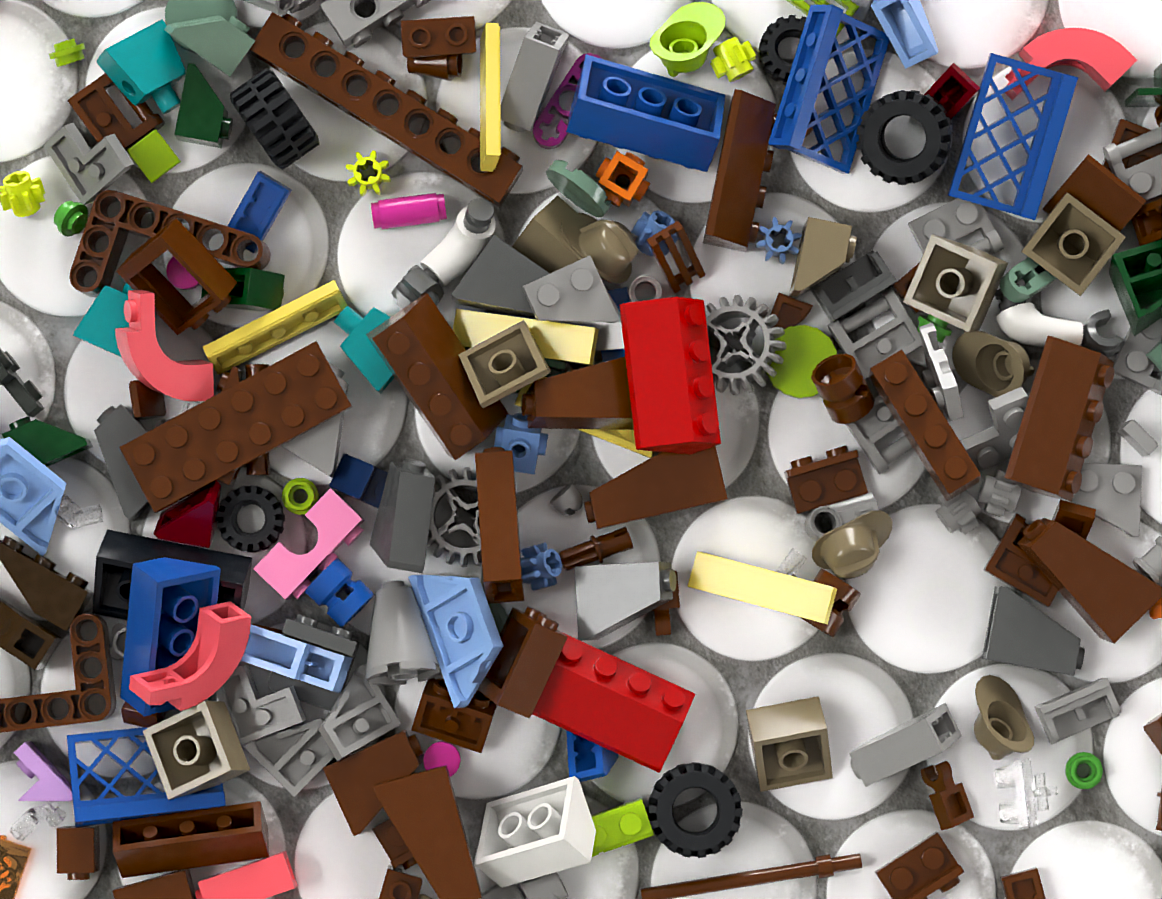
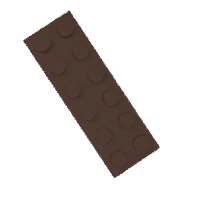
(235, 427)

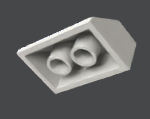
(536, 833)

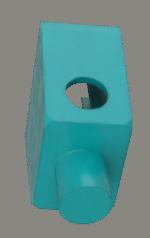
(145, 67)
(102, 319)
(360, 348)

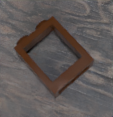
(193, 256)
(524, 662)

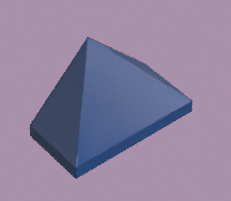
(588, 759)

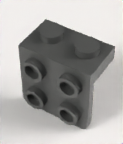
(337, 640)

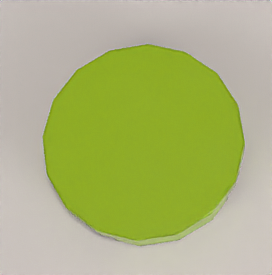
(803, 352)

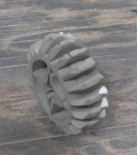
(746, 331)
(438, 536)

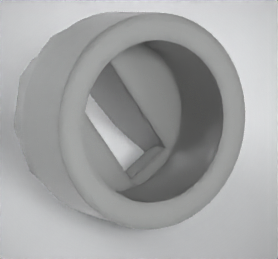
(567, 500)

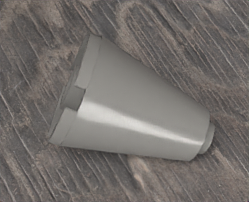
(398, 639)

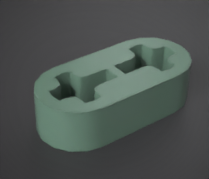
(1034, 282)

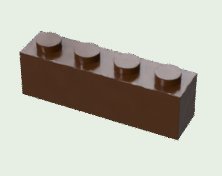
(924, 425)
(190, 839)

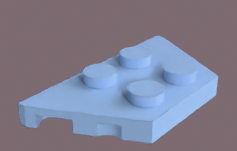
(28, 495)
(459, 631)

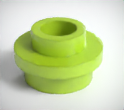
(67, 52)
(289, 491)

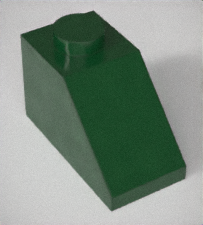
(201, 114)
(255, 289)
(46, 441)

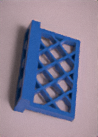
(809, 79)
(1043, 146)
(127, 807)

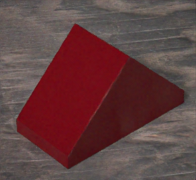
(953, 90)
(191, 519)

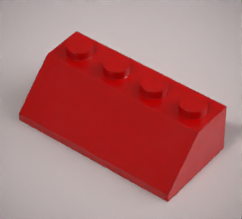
(670, 375)
(614, 704)

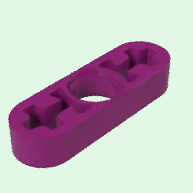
(546, 118)

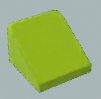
(153, 156)

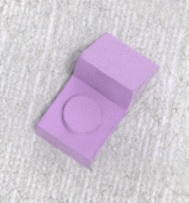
(51, 783)

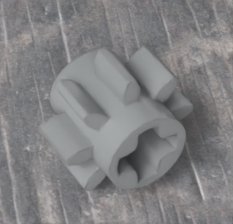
(999, 494)
(959, 512)

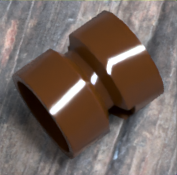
(842, 388)
(844, 601)

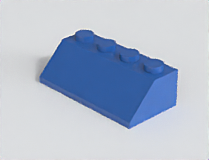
(646, 113)
(163, 618)

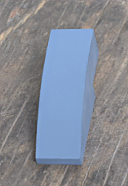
(906, 29)
(296, 659)

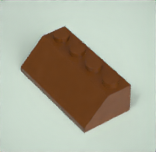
(740, 173)
(426, 363)
(1060, 419)

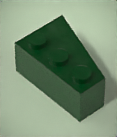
(1138, 284)

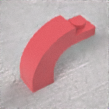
(1081, 48)
(147, 362)
(207, 664)

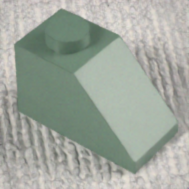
(215, 40)

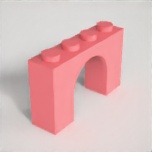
(250, 881)

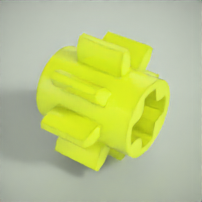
(733, 59)
(362, 164)
(21, 194)

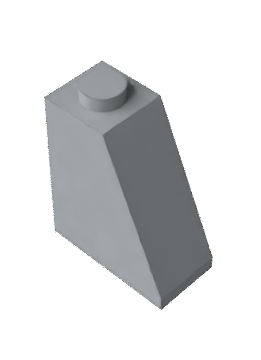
(532, 76)
(321, 443)
(905, 745)

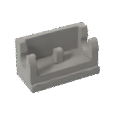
(1078, 710)

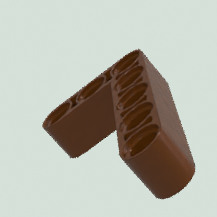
(130, 222)
(85, 685)

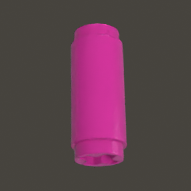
(408, 211)

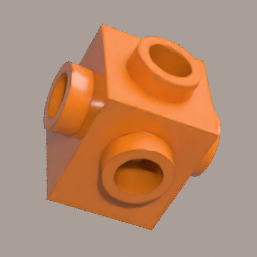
(628, 166)

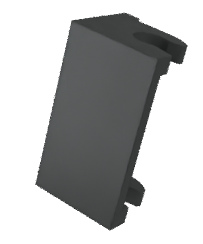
(853, 286)

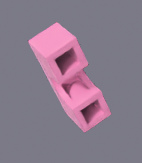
(335, 525)

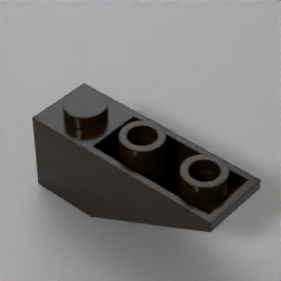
(45, 590)
(26, 637)

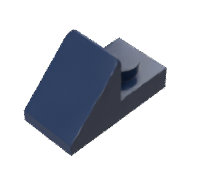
(359, 480)

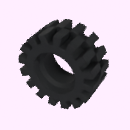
(769, 44)
(228, 518)

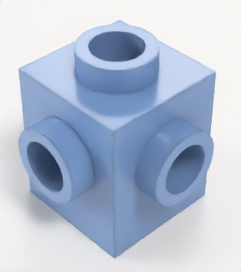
(523, 441)

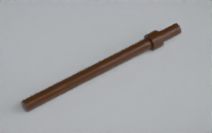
(823, 866)

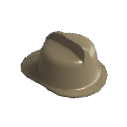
(606, 242)
(991, 362)
(853, 546)
(1001, 720)

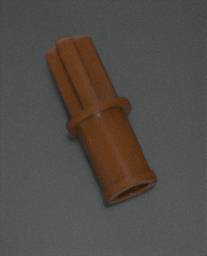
(596, 549)

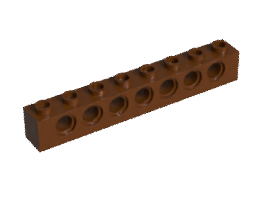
(271, 49)

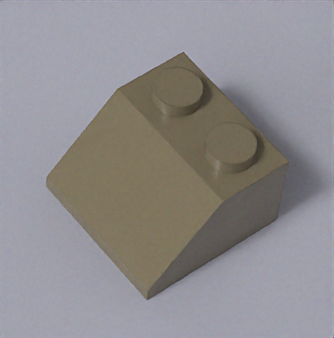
(821, 253)
(955, 283)
(789, 743)
(196, 749)

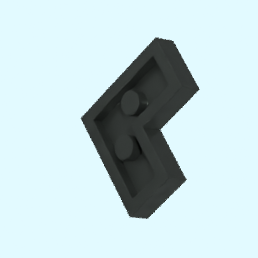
(25, 393)

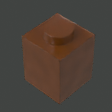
(78, 851)

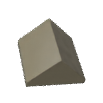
(543, 238)
(1073, 244)
(504, 364)

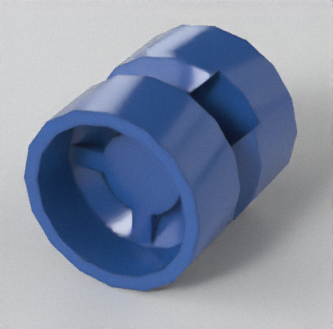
(330, 583)

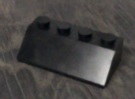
(122, 550)

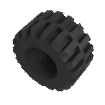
(274, 118)
(878, 155)
(718, 833)

